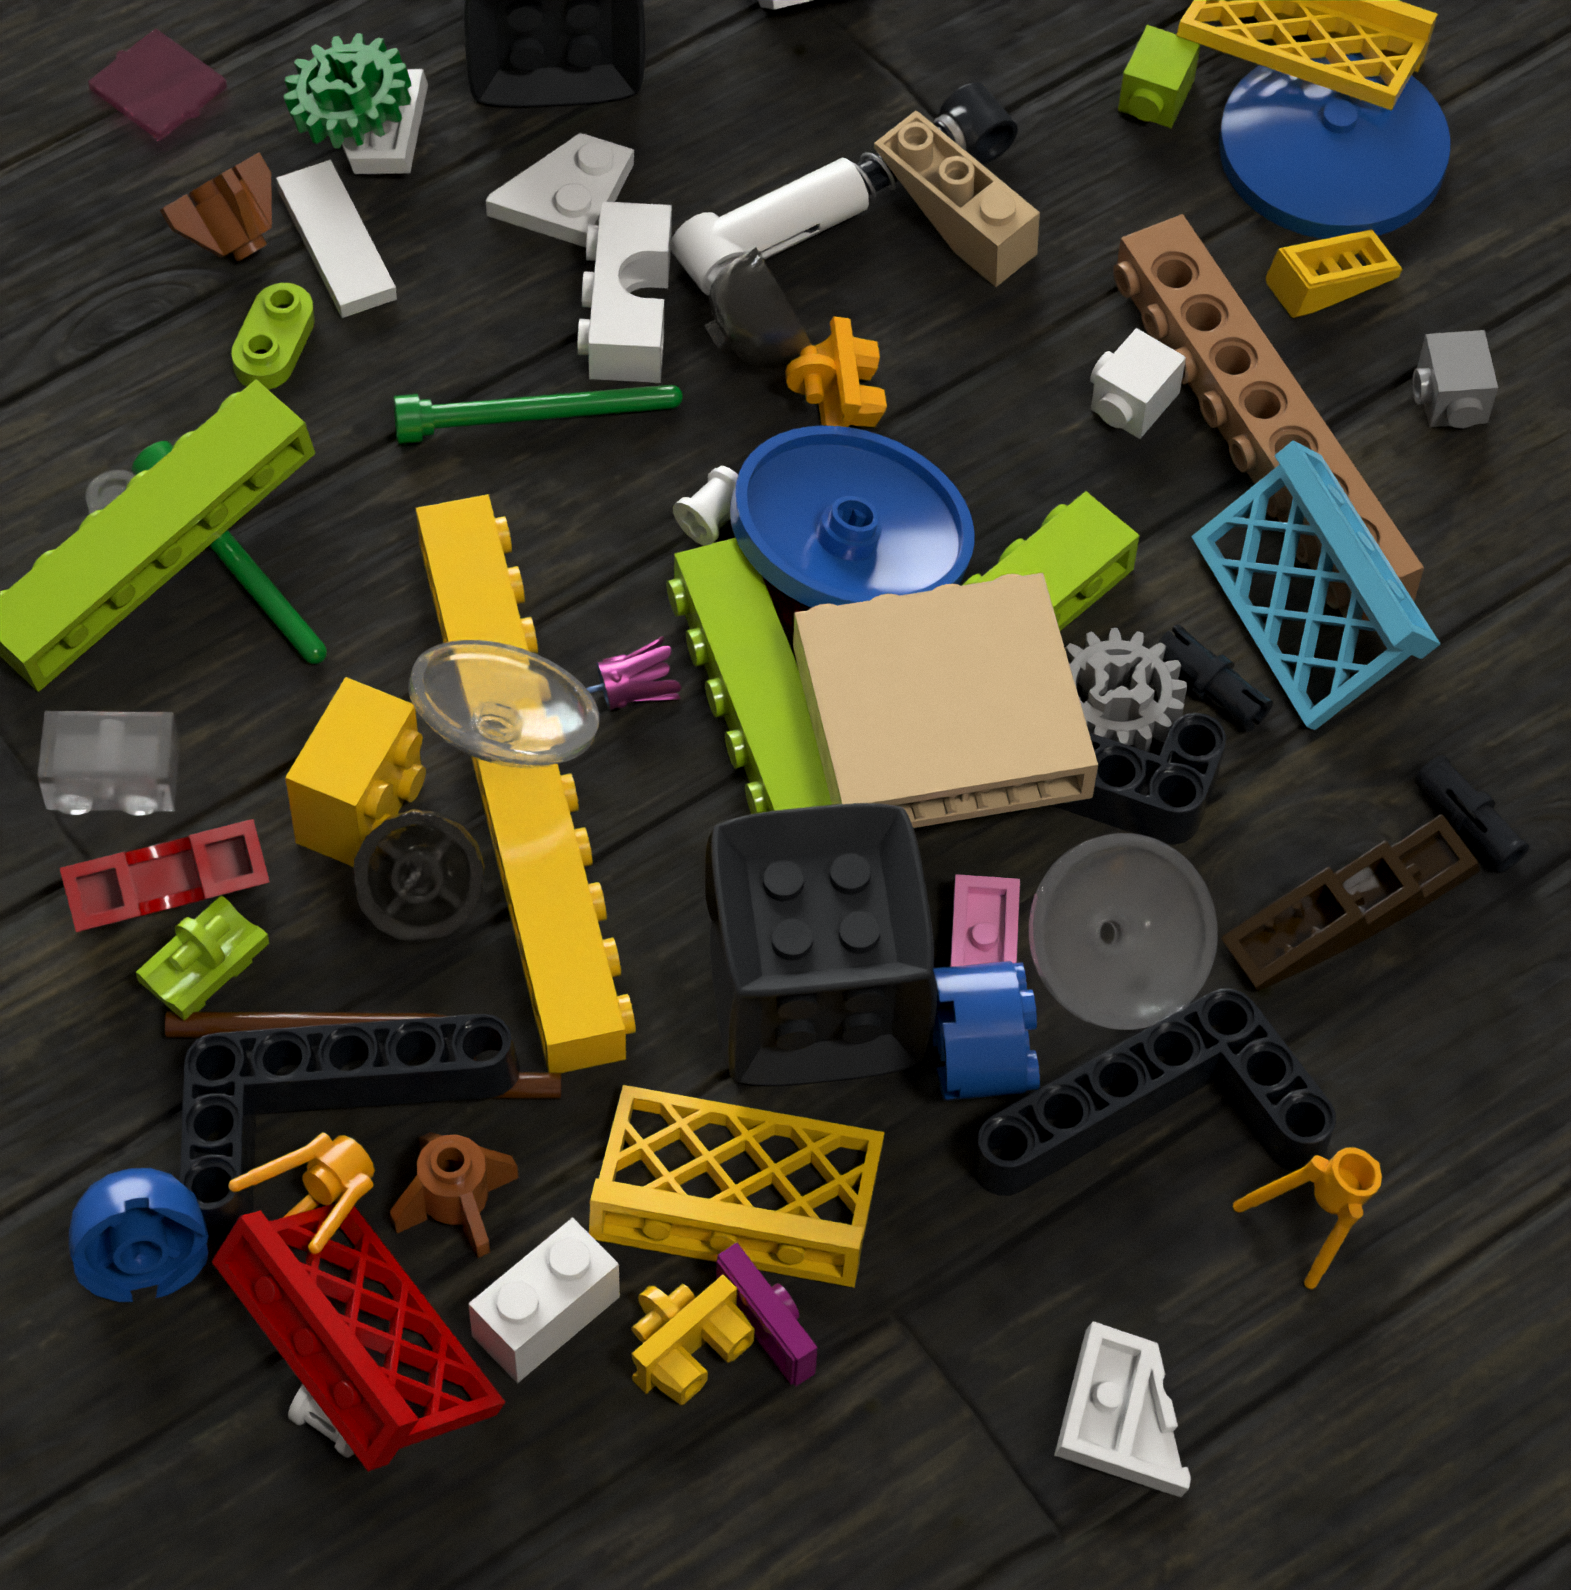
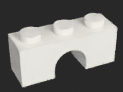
(624, 329)

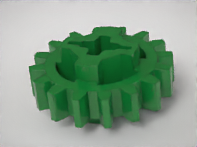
(348, 90)

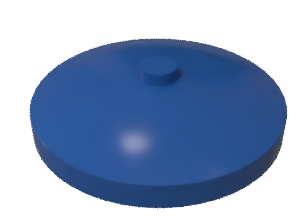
(1330, 159)
(849, 517)

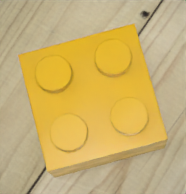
(354, 770)

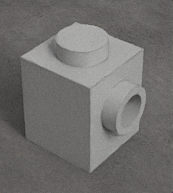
(1455, 379)

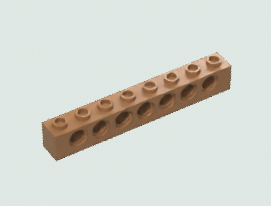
(1244, 382)

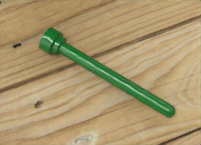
(419, 417)
(251, 576)

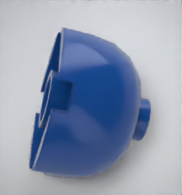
(137, 1234)

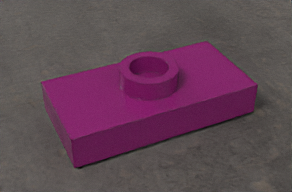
(771, 1315)

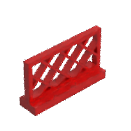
(329, 1347)

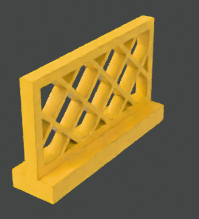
(1385, 32)
(779, 1241)

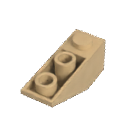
(962, 198)

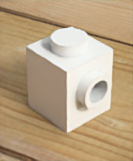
(1136, 383)

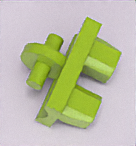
(202, 957)

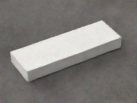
(336, 239)

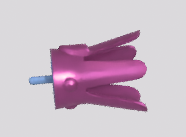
(633, 676)

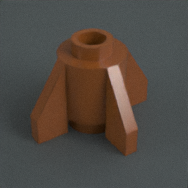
(227, 211)
(453, 1186)

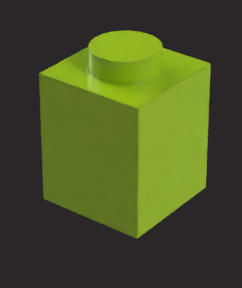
(1158, 76)

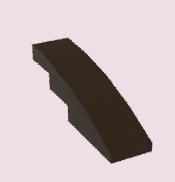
(1350, 905)

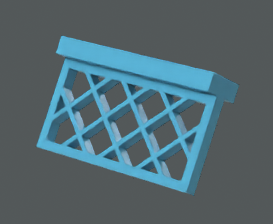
(1360, 563)

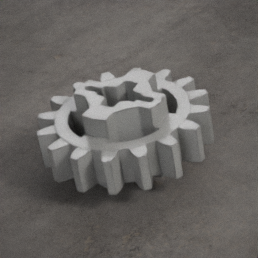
(1117, 690)

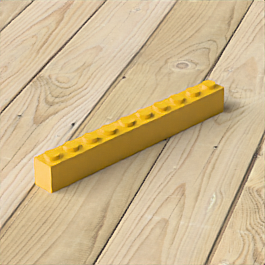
(529, 809)

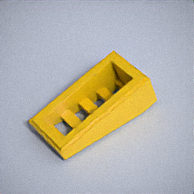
(1303, 291)

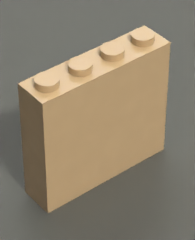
(946, 701)

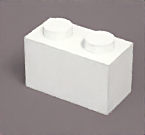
(544, 1300)

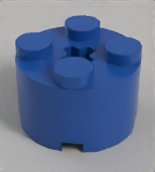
(984, 1031)

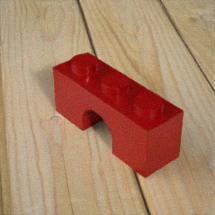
(164, 875)

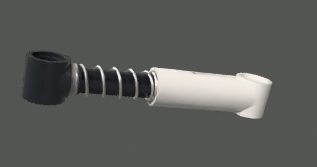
(831, 193)

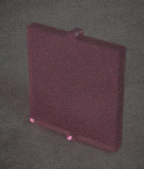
(157, 84)

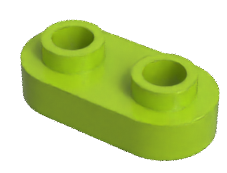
(277, 331)

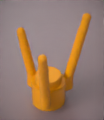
(335, 1173)
(1340, 1189)

